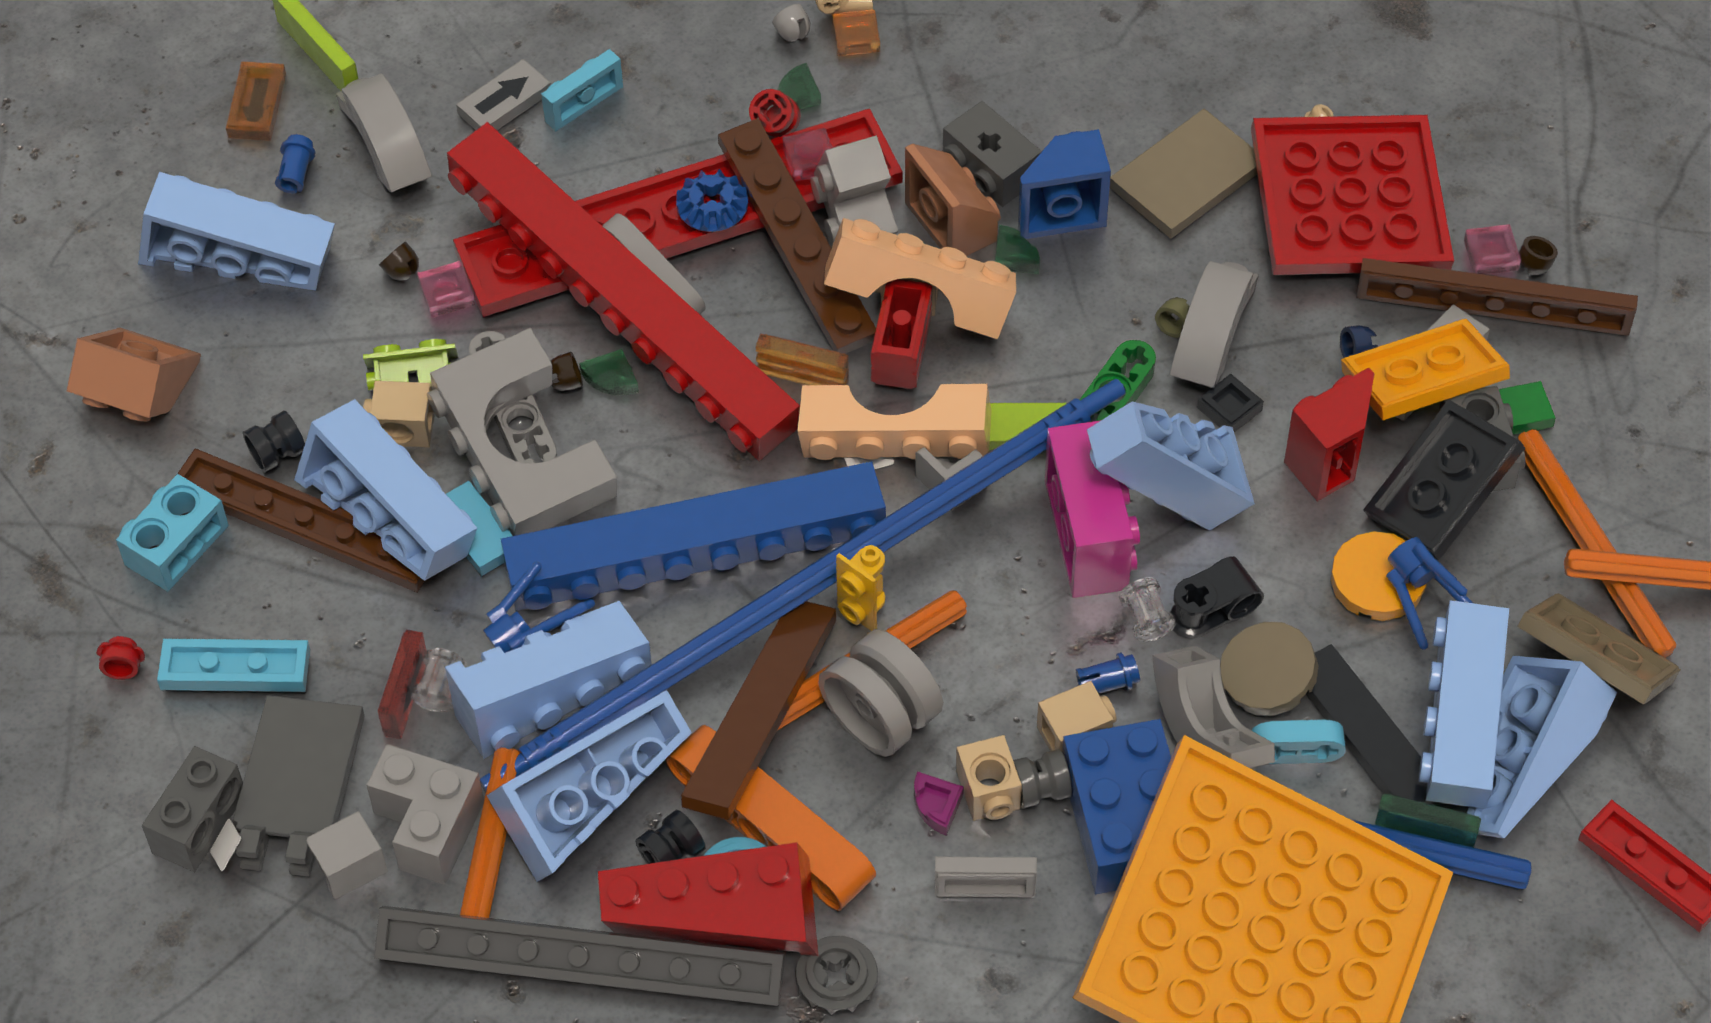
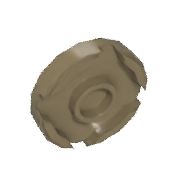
(1268, 668)

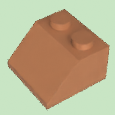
(948, 200)
(130, 372)

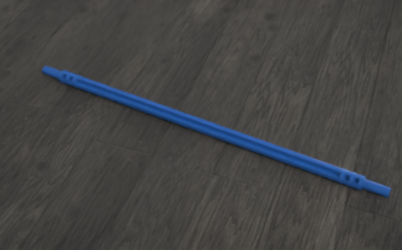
(807, 582)

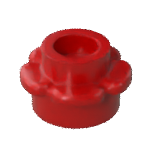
(120, 658)

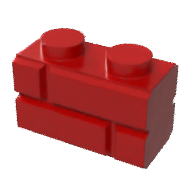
(901, 333)

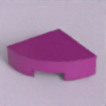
(937, 801)

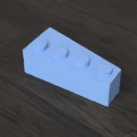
(232, 234)
(1173, 462)
(384, 490)
(545, 677)
(575, 790)

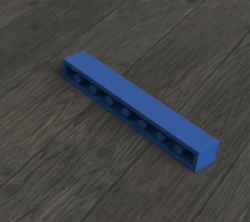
(694, 535)

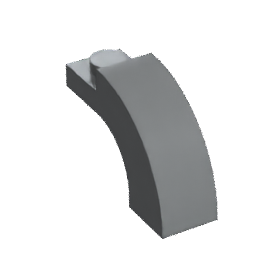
(385, 130)
(1212, 322)
(1197, 706)

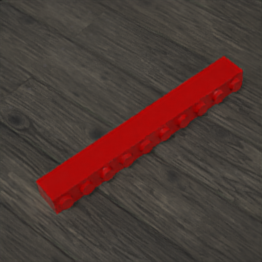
(623, 292)

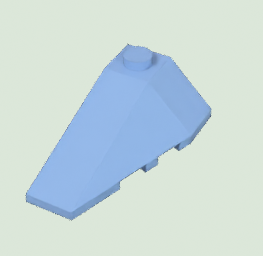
(1544, 723)

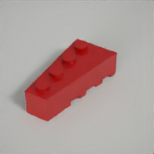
(721, 899)

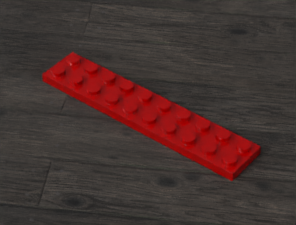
(509, 277)

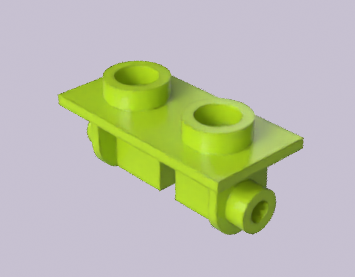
(394, 364)

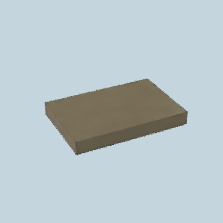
(1186, 173)
(1600, 647)

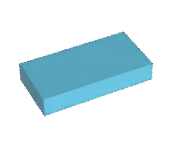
(486, 547)

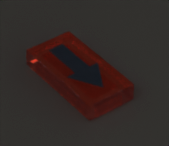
(405, 673)

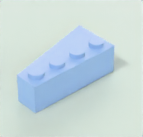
(1465, 704)

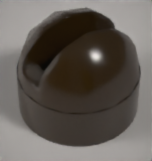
(1537, 255)
(401, 263)
(567, 372)

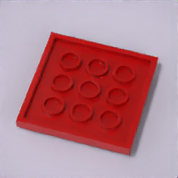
(1350, 193)

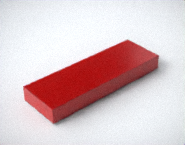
(1651, 863)

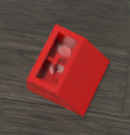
(1329, 435)

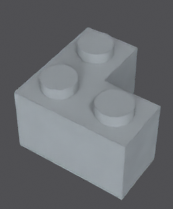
(853, 186)
(434, 807)

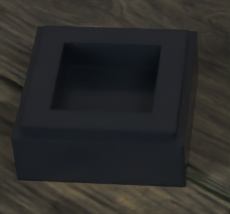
(1230, 403)

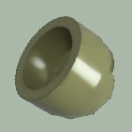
(1166, 322)

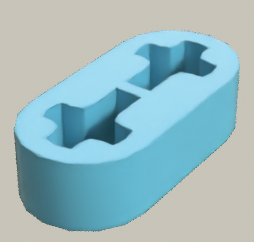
(1304, 740)

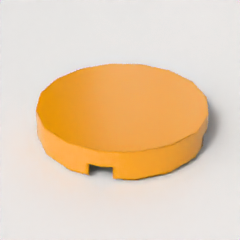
(1361, 577)

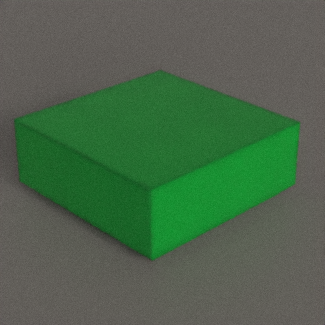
(1529, 407)

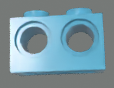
(179, 537)

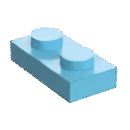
(582, 90)

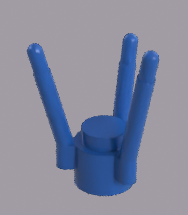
(1417, 566)
(511, 630)

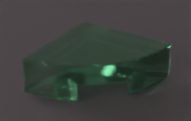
(801, 87)
(1016, 251)
(610, 374)

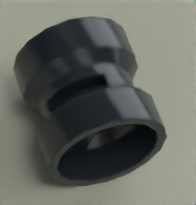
(274, 441)
(672, 841)

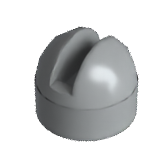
(792, 23)

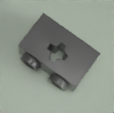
(991, 151)

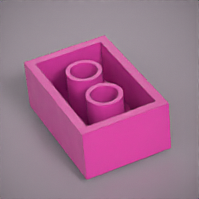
(1089, 515)

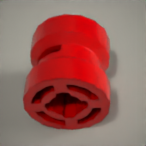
(783, 115)

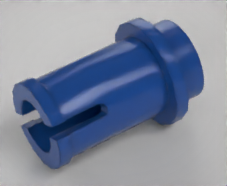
(296, 153)
(1111, 674)

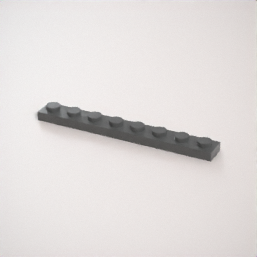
(579, 955)

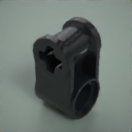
(1214, 598)

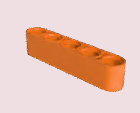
(777, 818)

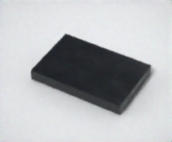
(1444, 478)

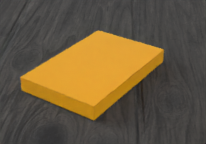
(1428, 368)

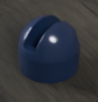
(1356, 340)

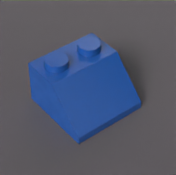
(1065, 187)

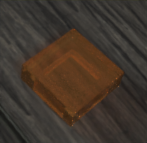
(856, 32)

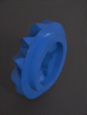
(712, 215)

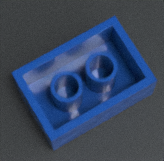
(1113, 788)

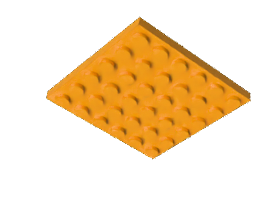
(1259, 908)

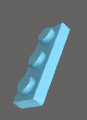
(234, 665)

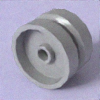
(881, 692)

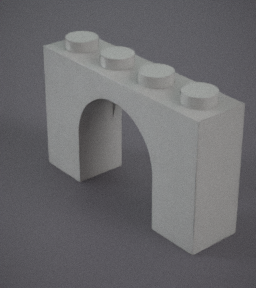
(523, 494)

